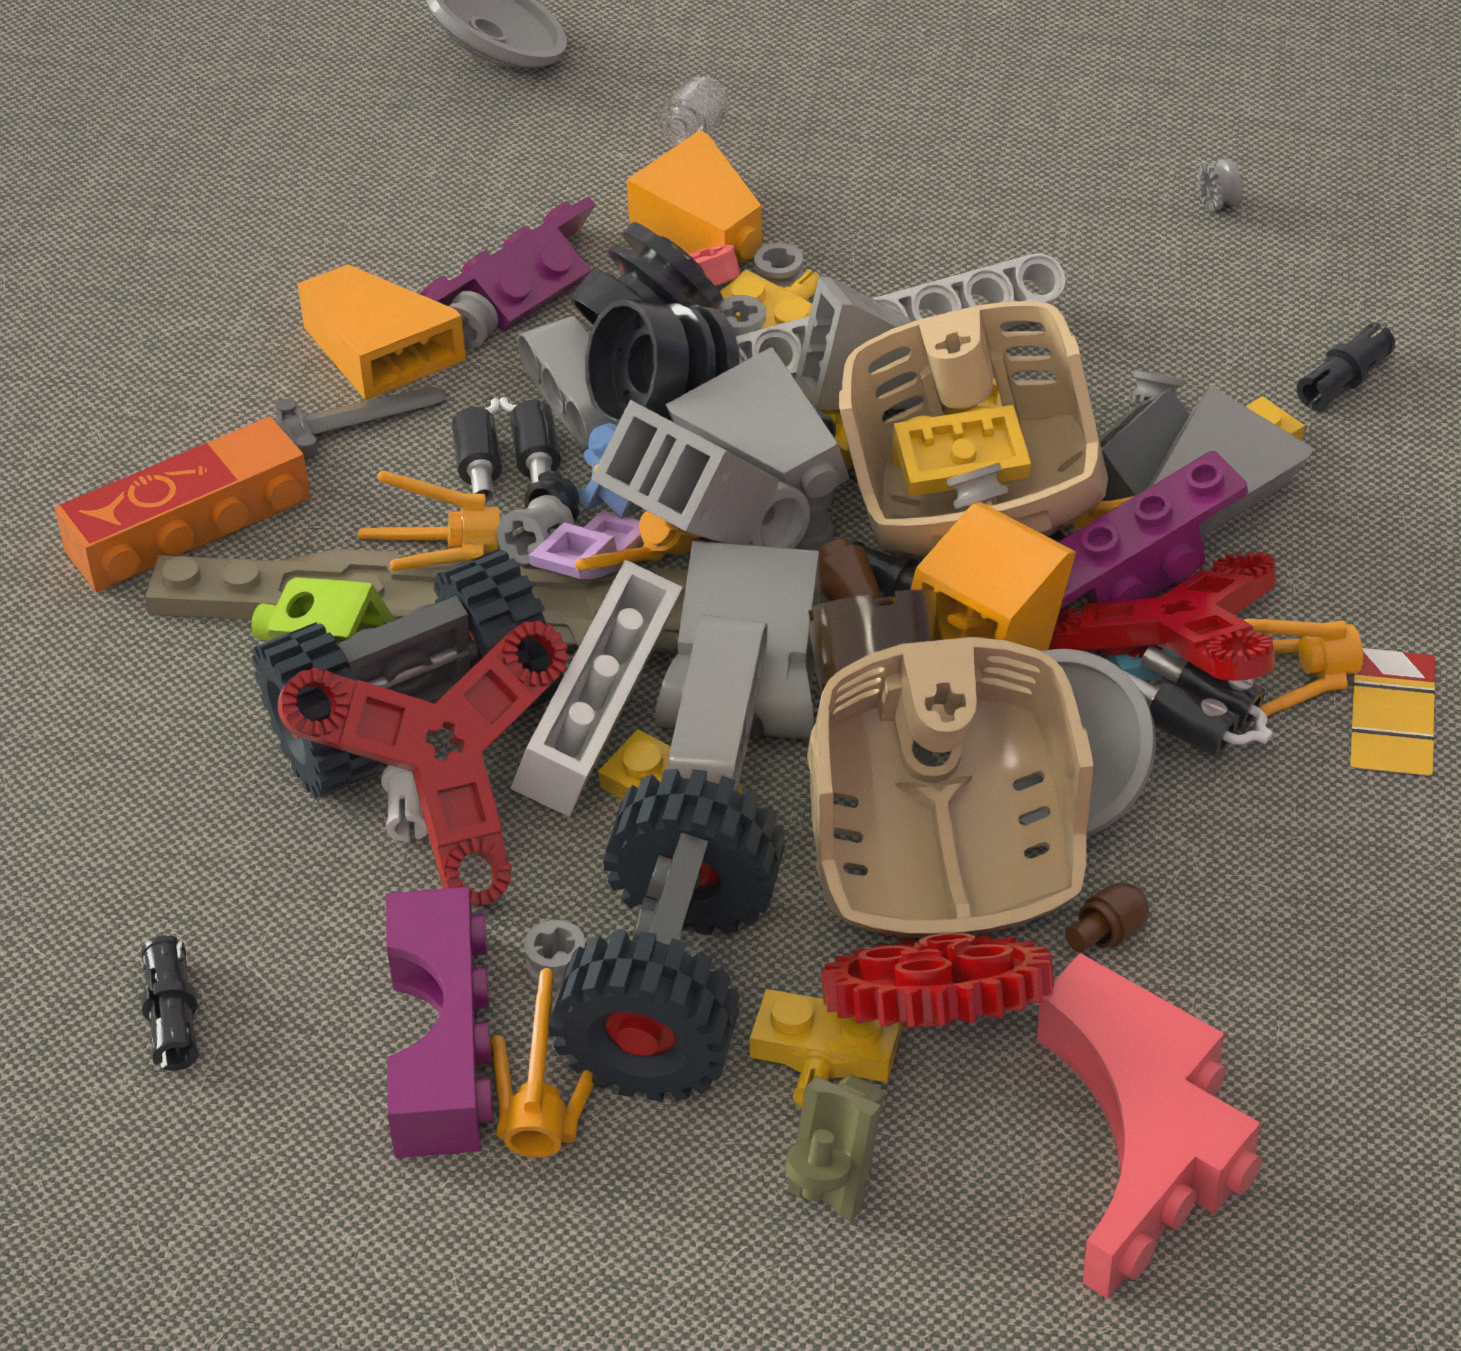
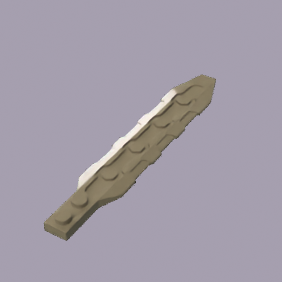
(237, 586)

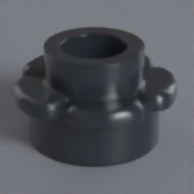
(552, 484)

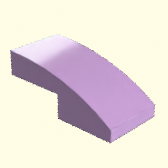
(570, 542)

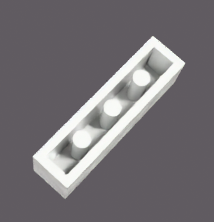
(596, 688)

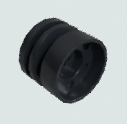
(657, 274)
(654, 354)

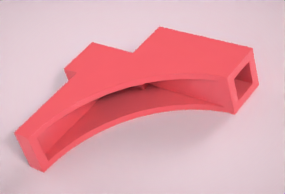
(1157, 1088)

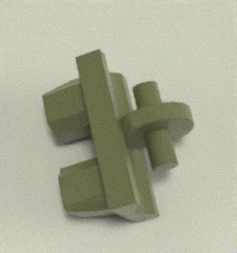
(835, 1143)

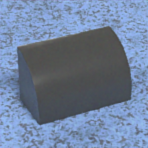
(1140, 443)

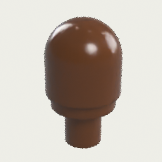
(1109, 917)

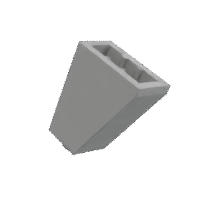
(836, 326)
(767, 422)
(1246, 441)

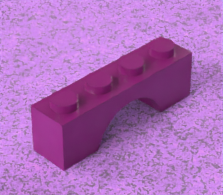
(435, 1083)

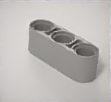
(556, 365)
(719, 698)

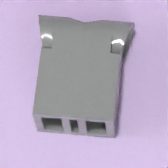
(699, 484)
(762, 587)

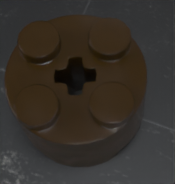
(864, 624)

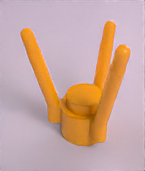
(470, 529)
(658, 539)
(1324, 649)
(535, 1117)

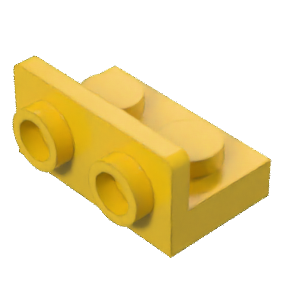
(959, 443)

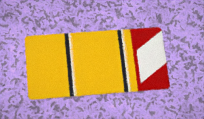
(1394, 712)

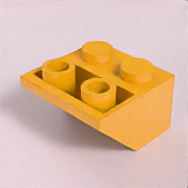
(996, 579)

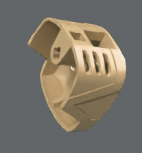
(954, 366)
(948, 837)

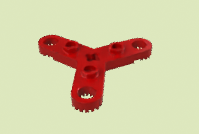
(1189, 620)
(394, 730)

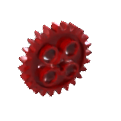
(937, 980)

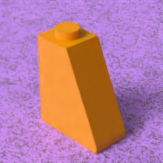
(696, 200)
(379, 329)

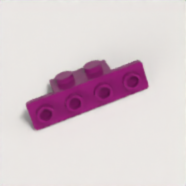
(528, 269)
(1151, 536)

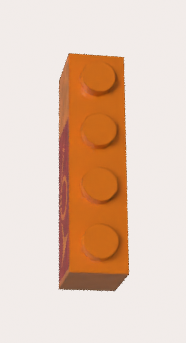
(183, 503)

